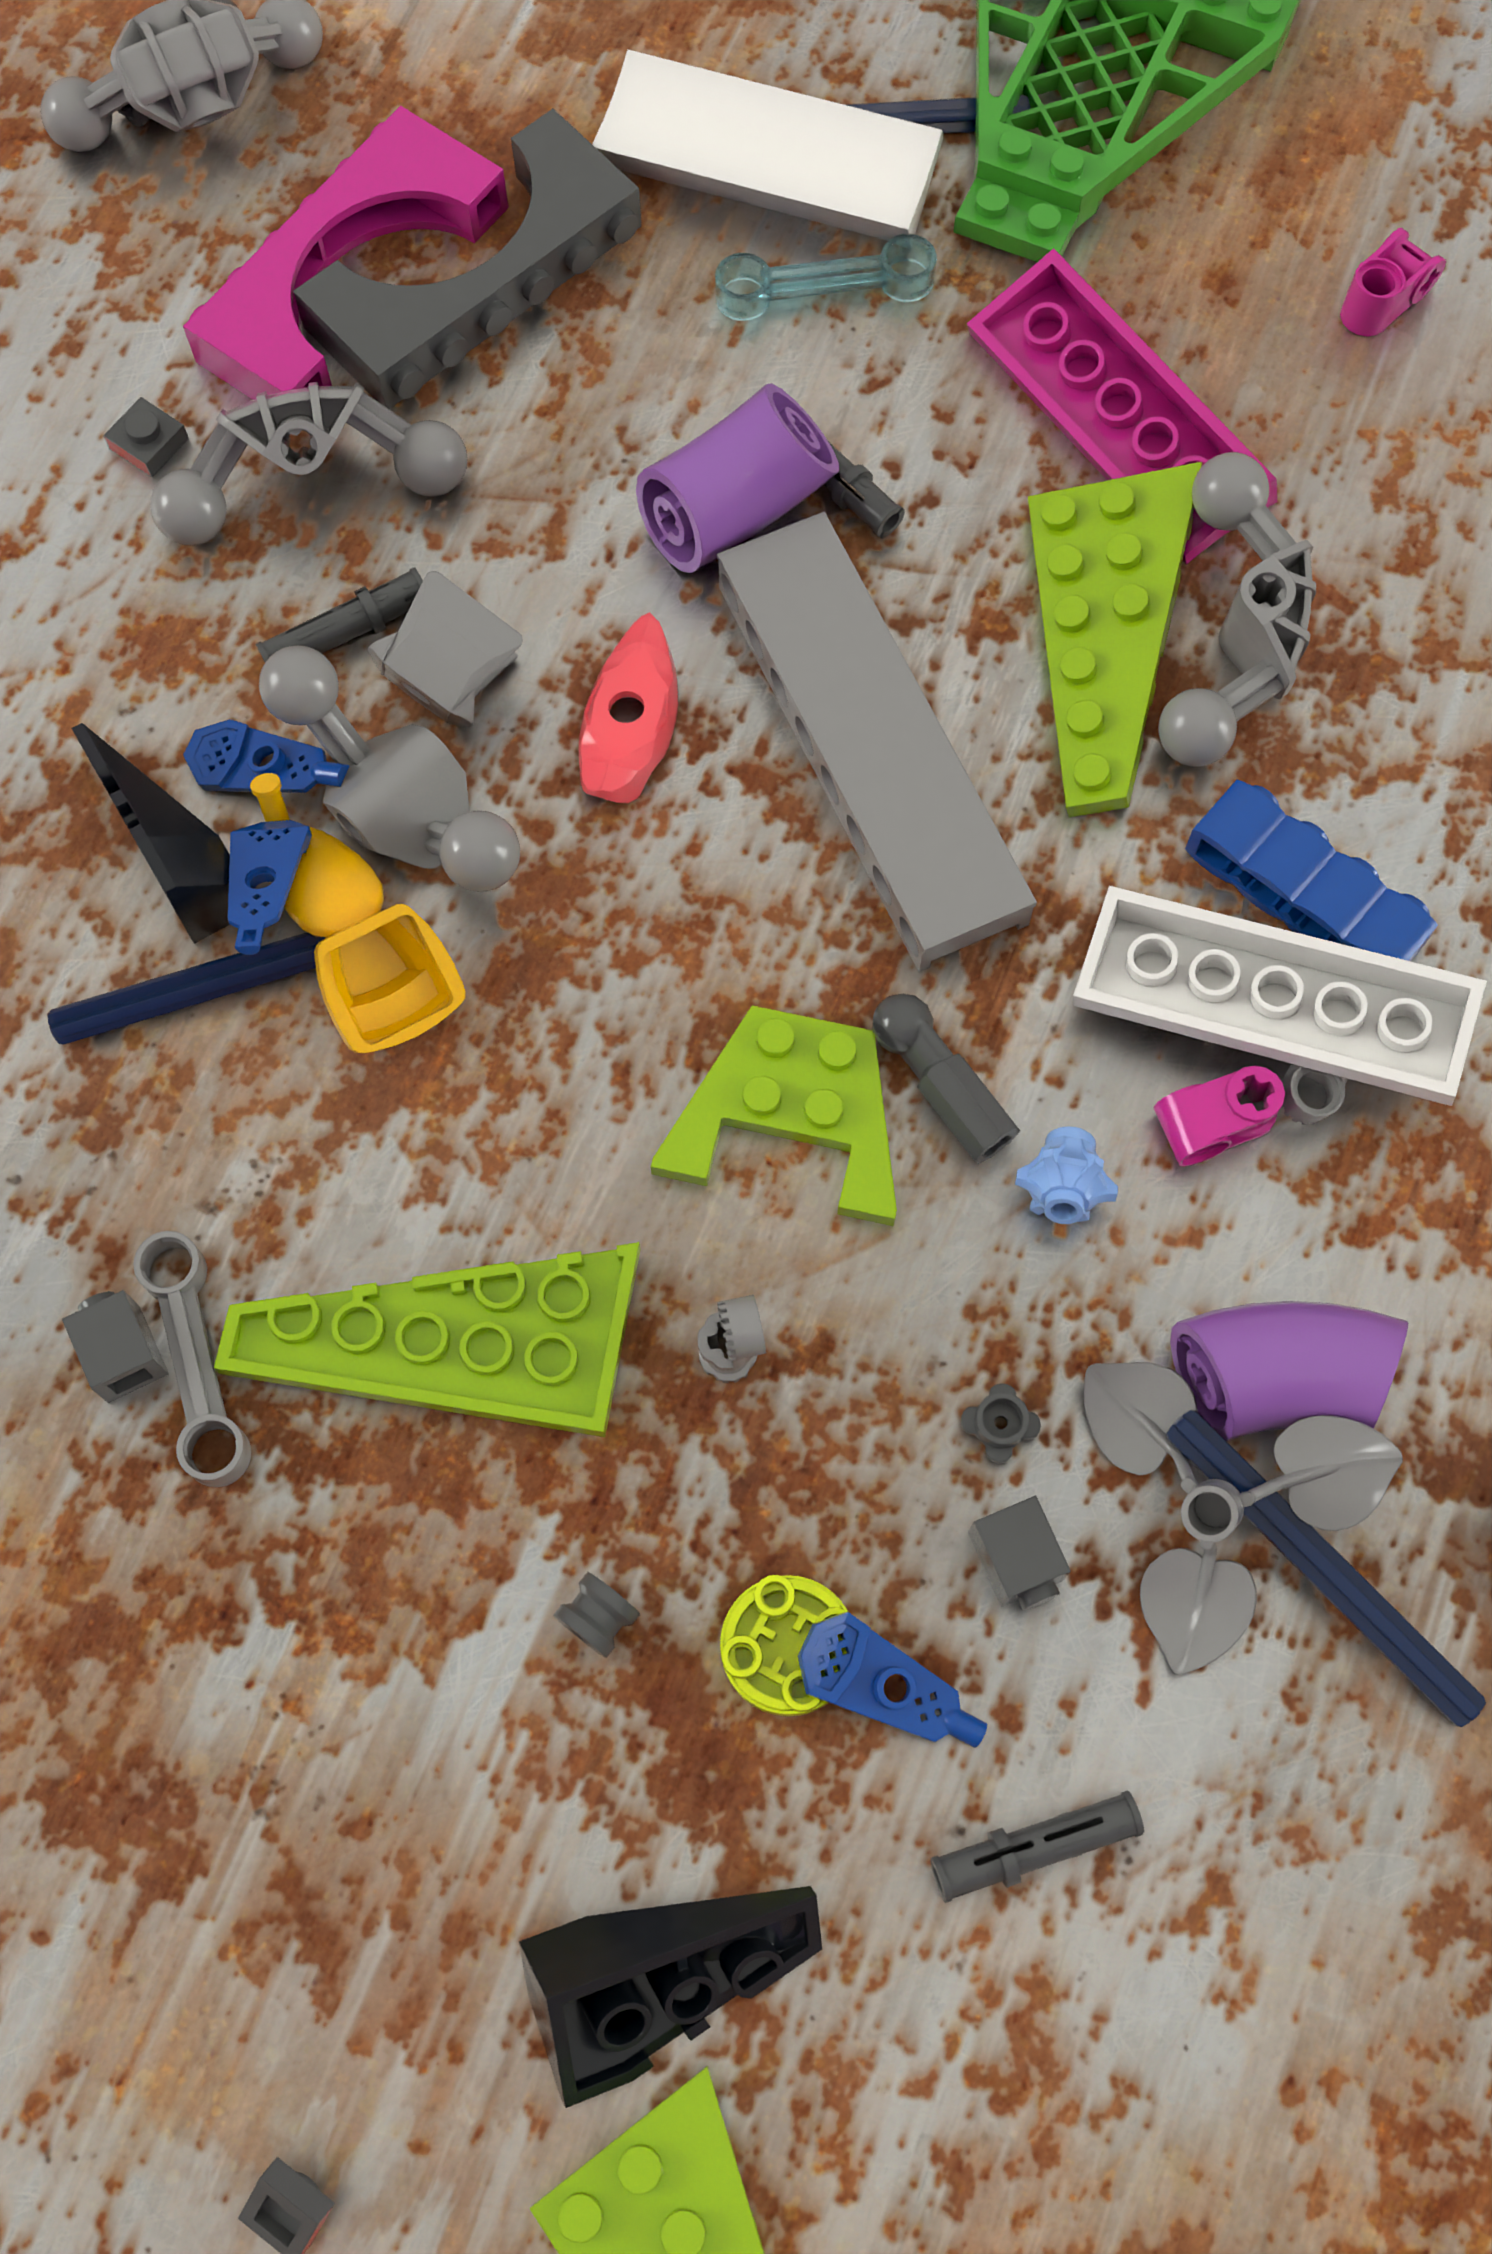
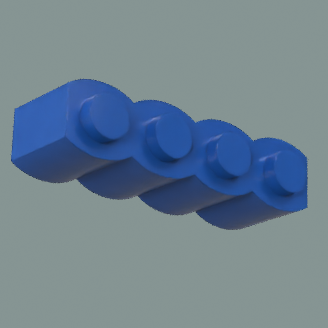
(1302, 879)

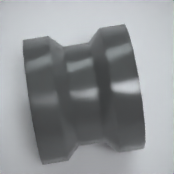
(596, 1614)

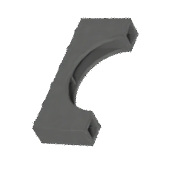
(407, 334)

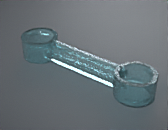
(825, 277)

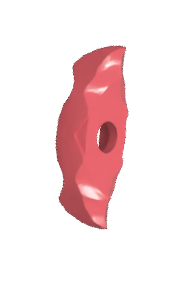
(619, 755)

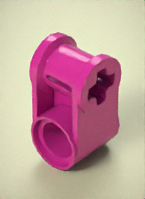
(1389, 284)
(1209, 1116)

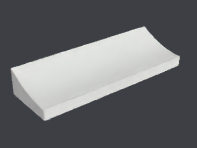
(769, 147)
(1281, 994)

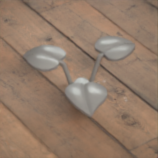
(1190, 1600)

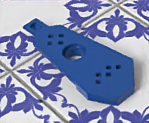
(231, 752)
(261, 855)
(862, 1676)

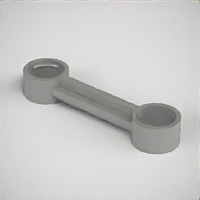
(191, 1358)

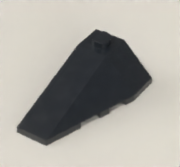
(176, 844)
(639, 1978)

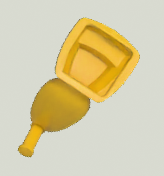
(377, 967)

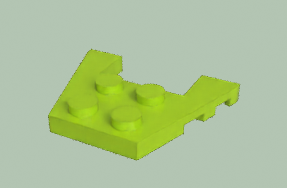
(799, 1084)

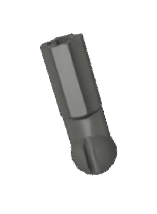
(946, 1080)

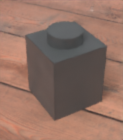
(114, 1345)
(1020, 1554)

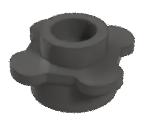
(1005, 1404)

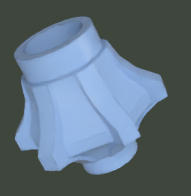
(1067, 1177)

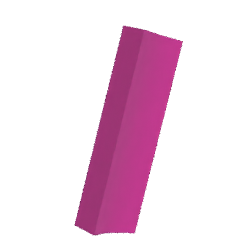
(1101, 382)

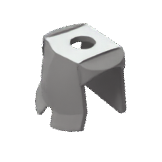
(446, 650)

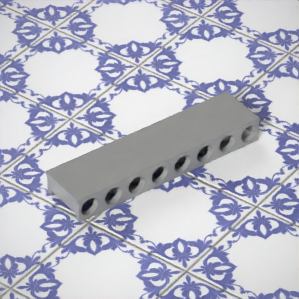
(873, 740)

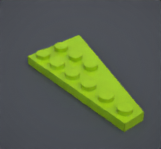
(1107, 602)
(475, 1341)
(657, 2187)

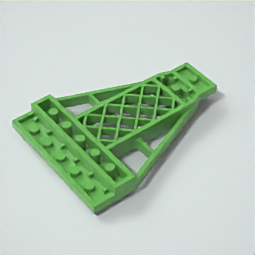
(1041, 188)

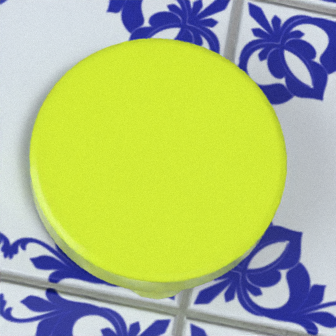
(765, 1637)

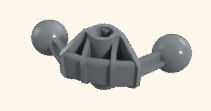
(181, 67)
(190, 501)
(1264, 624)
(401, 787)

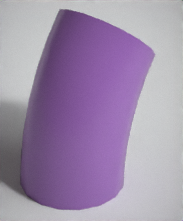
(734, 479)
(1287, 1362)

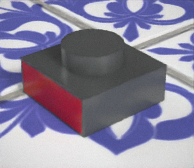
(146, 437)
(286, 2209)

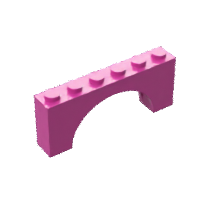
(394, 182)

